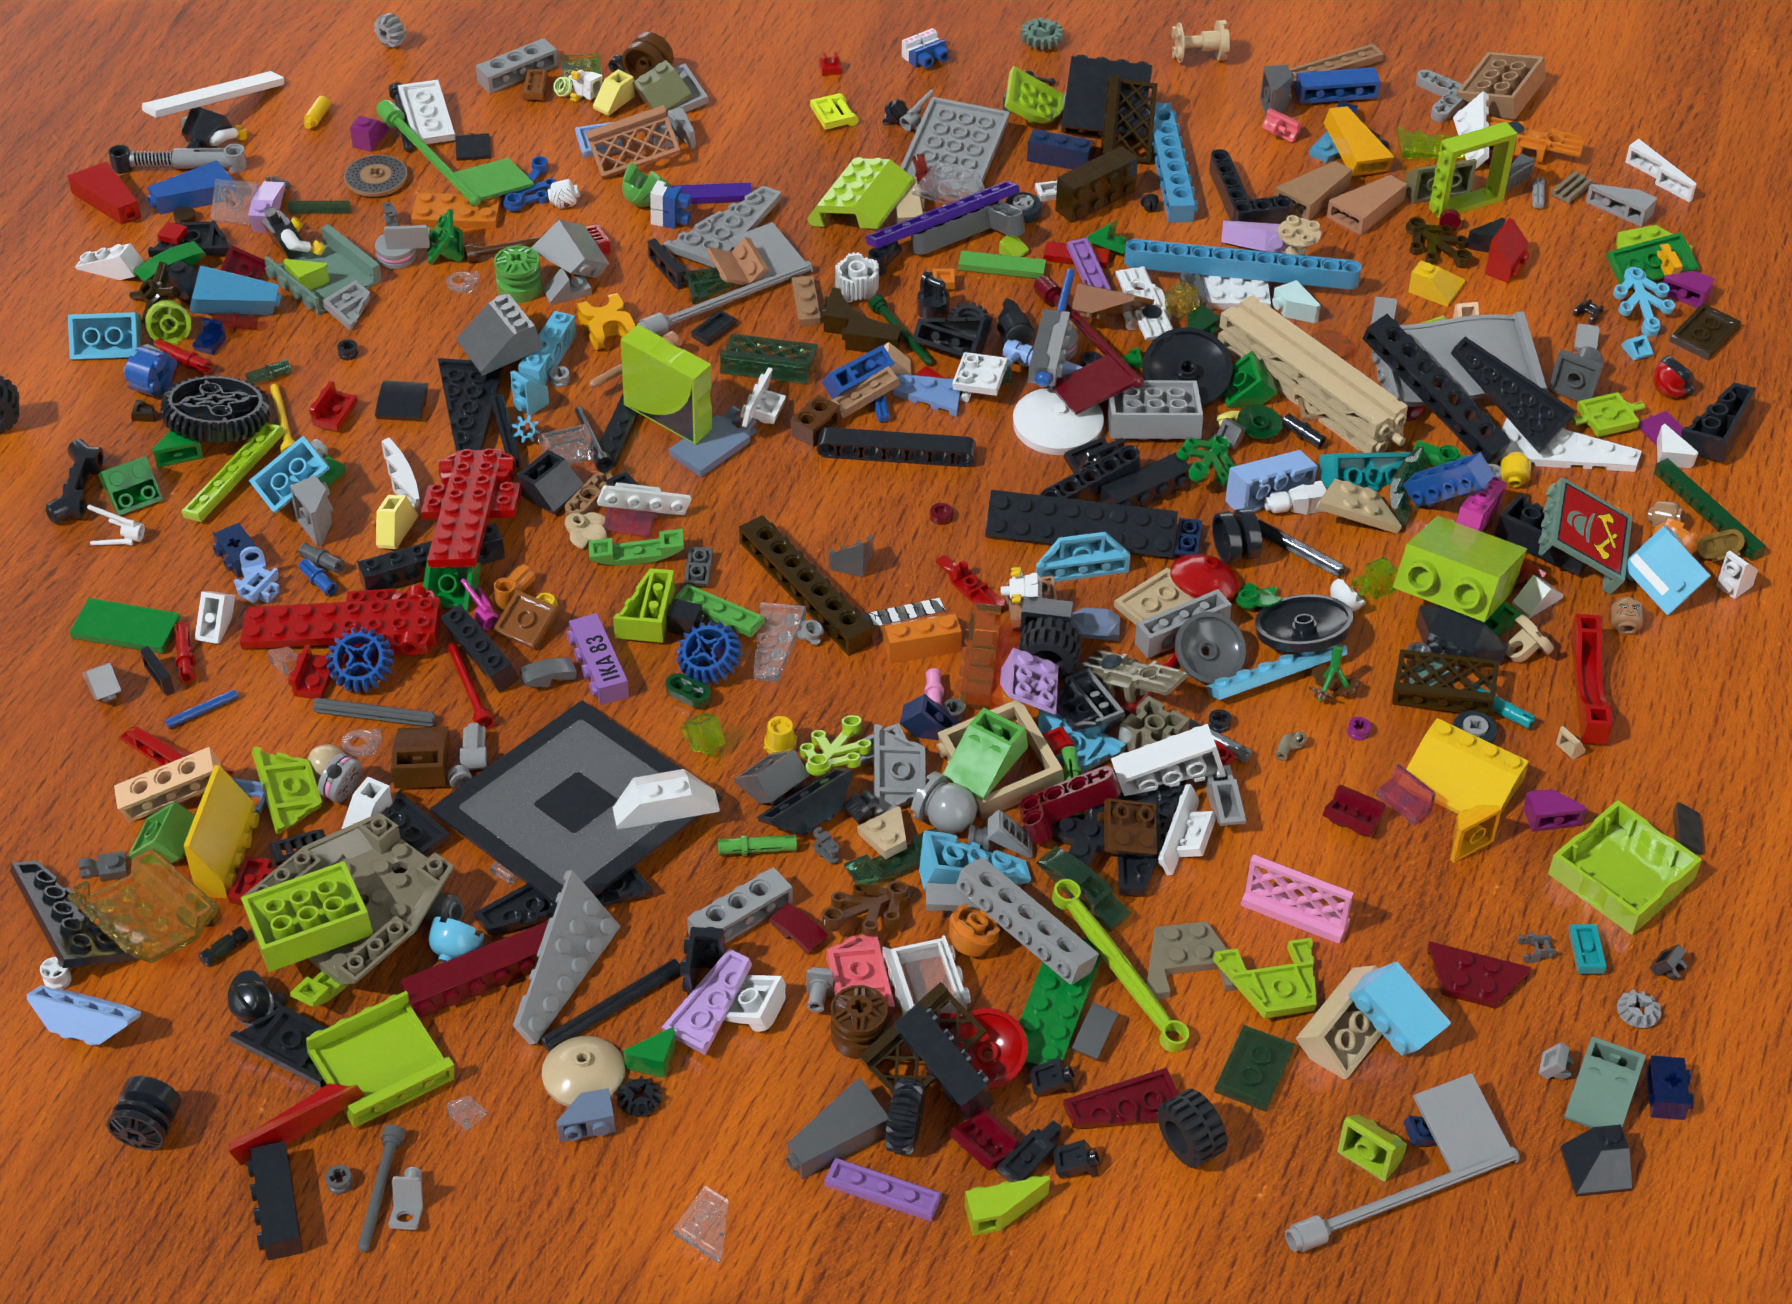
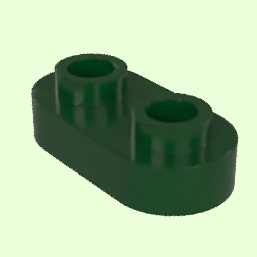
(688, 690)

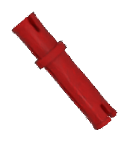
(190, 359)
(185, 659)

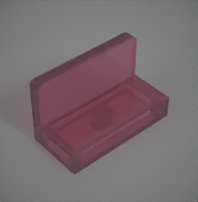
(629, 521)
(1407, 795)

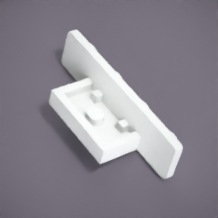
(763, 403)
(643, 499)
(1187, 832)

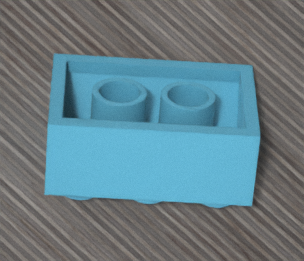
(104, 335)
(290, 467)
(1398, 1008)

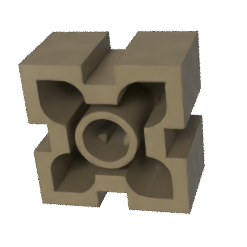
(1151, 724)

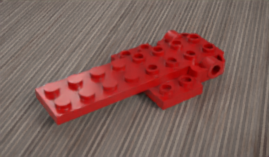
(471, 491)
(405, 619)

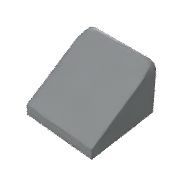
(1586, 336)

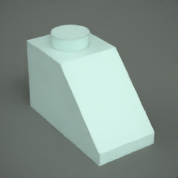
(1296, 302)

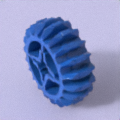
(721, 643)
(371, 644)

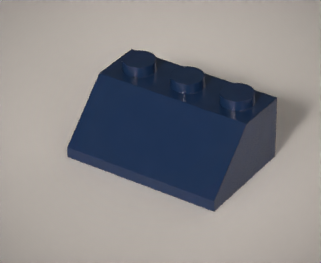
(1059, 149)

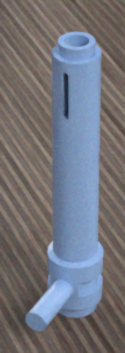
(1016, 352)

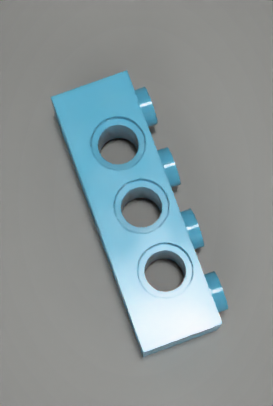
(556, 339)

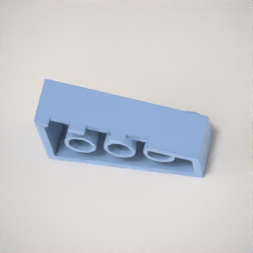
(1255, 480)

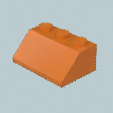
(921, 637)

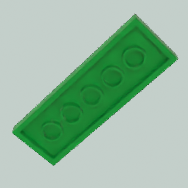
(1054, 1013)

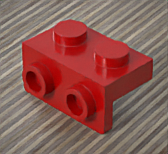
(331, 407)

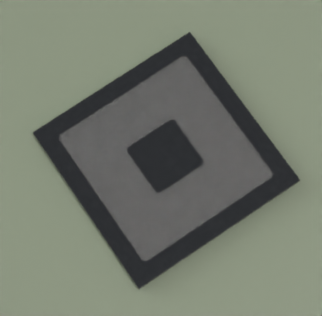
(553, 804)

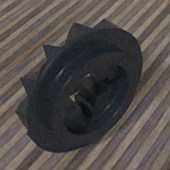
(642, 1105)

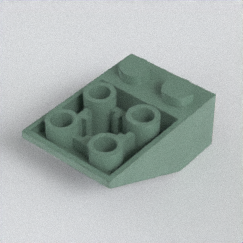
(1604, 1084)

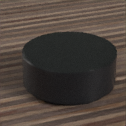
(1089, 357)

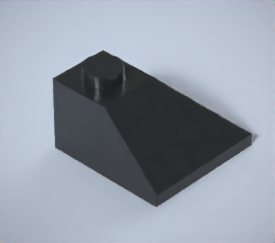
(184, 277)
(1598, 1161)

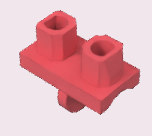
(1281, 125)

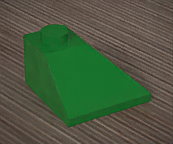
(1249, 383)
(447, 584)

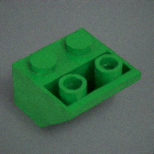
(130, 486)

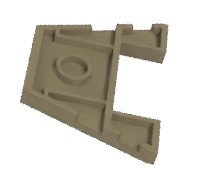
(1183, 950)

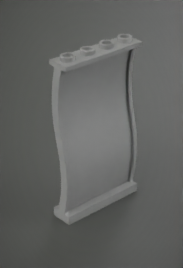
(1501, 335)

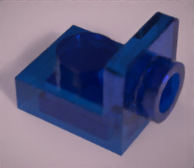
(211, 337)

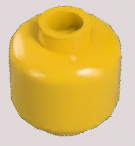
(1516, 469)

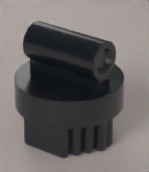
(894, 111)
(860, 806)

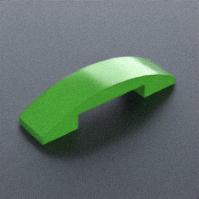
(636, 552)

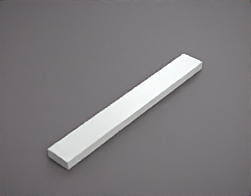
(212, 94)

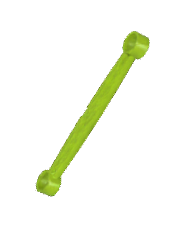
(1120, 965)

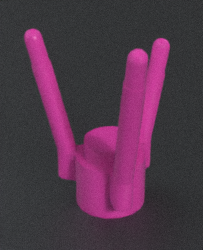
(484, 614)

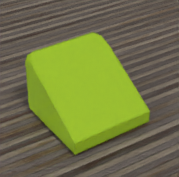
(1012, 246)

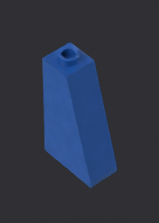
(188, 189)

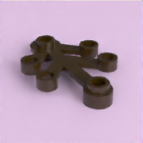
(1417, 227)

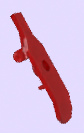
(960, 577)

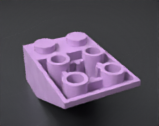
(1030, 680)

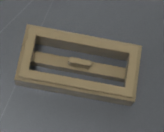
(1569, 185)

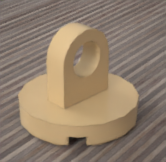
(1531, 640)

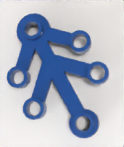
(516, 201)

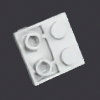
(979, 374)

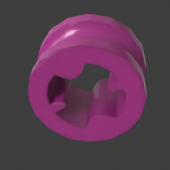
(1361, 723)

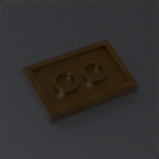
(1705, 331)

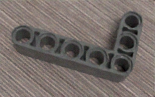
(996, 215)

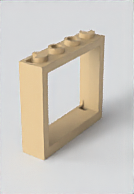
(1013, 793)

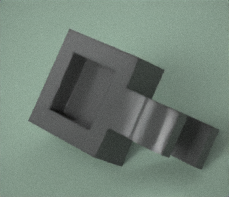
(108, 867)

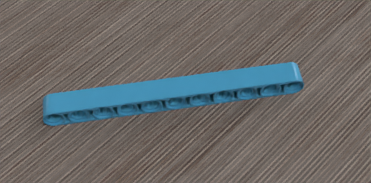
(1242, 264)

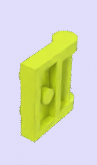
(829, 114)

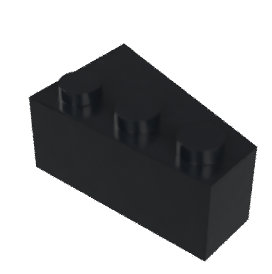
(954, 334)

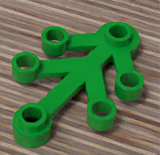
(1199, 470)

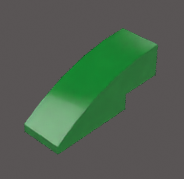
(186, 252)

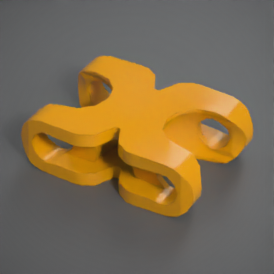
(605, 320)

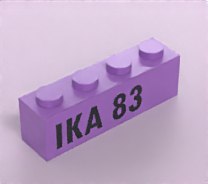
(598, 659)

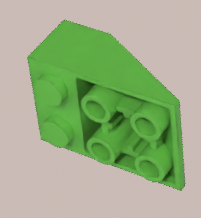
(986, 753)

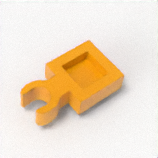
(1670, 260)

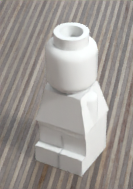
(1298, 499)

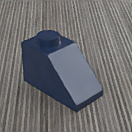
(925, 718)

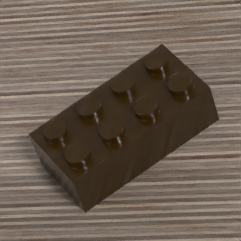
(1096, 184)

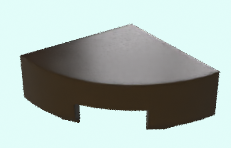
(142, 412)

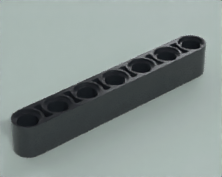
(896, 447)

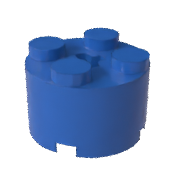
(150, 371)

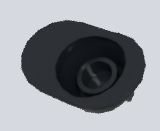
(249, 997)

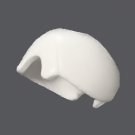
(1346, 594)

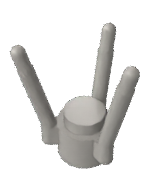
(912, 118)

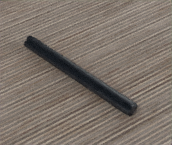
(611, 1004)

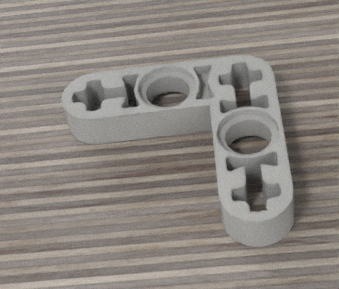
(1432, 82)

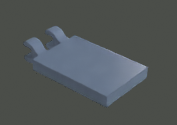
(716, 446)

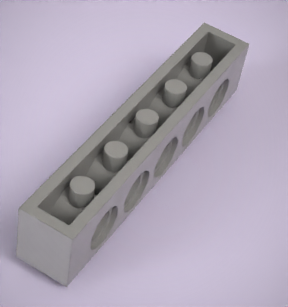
(1026, 920)

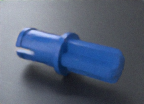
(318, 577)

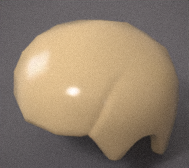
(320, 757)

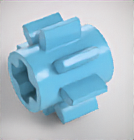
(522, 423)

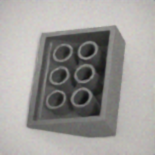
(499, 335)

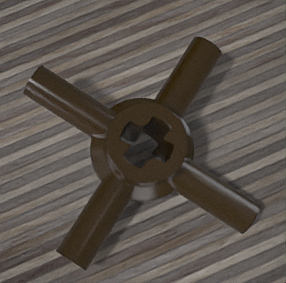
(154, 290)

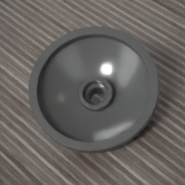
(1219, 638)

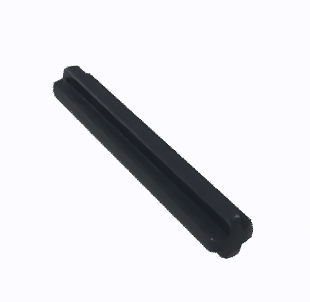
(505, 427)

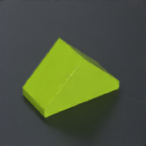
(307, 272)

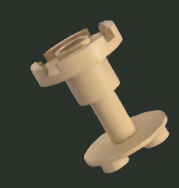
(1208, 41)
(1299, 234)

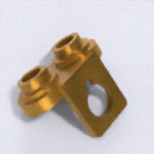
(1718, 544)

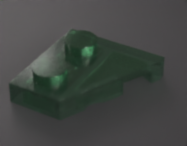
(704, 283)

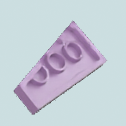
(707, 1005)

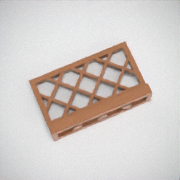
(623, 128)

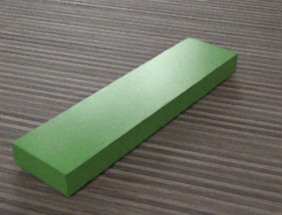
(1001, 264)
(721, 610)

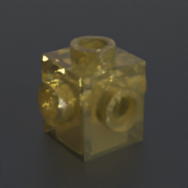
(1181, 299)

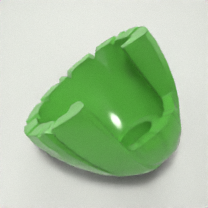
(638, 186)

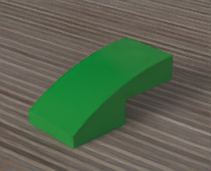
(1502, 619)

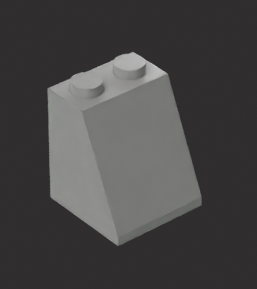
(572, 249)

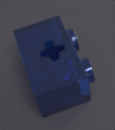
(1668, 1087)

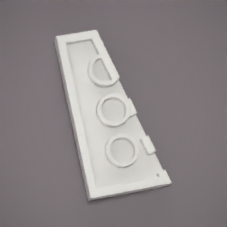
(1473, 118)

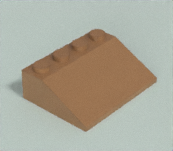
(1507, 80)

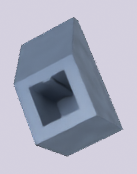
(587, 1116)

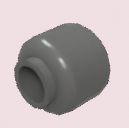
(445, 906)

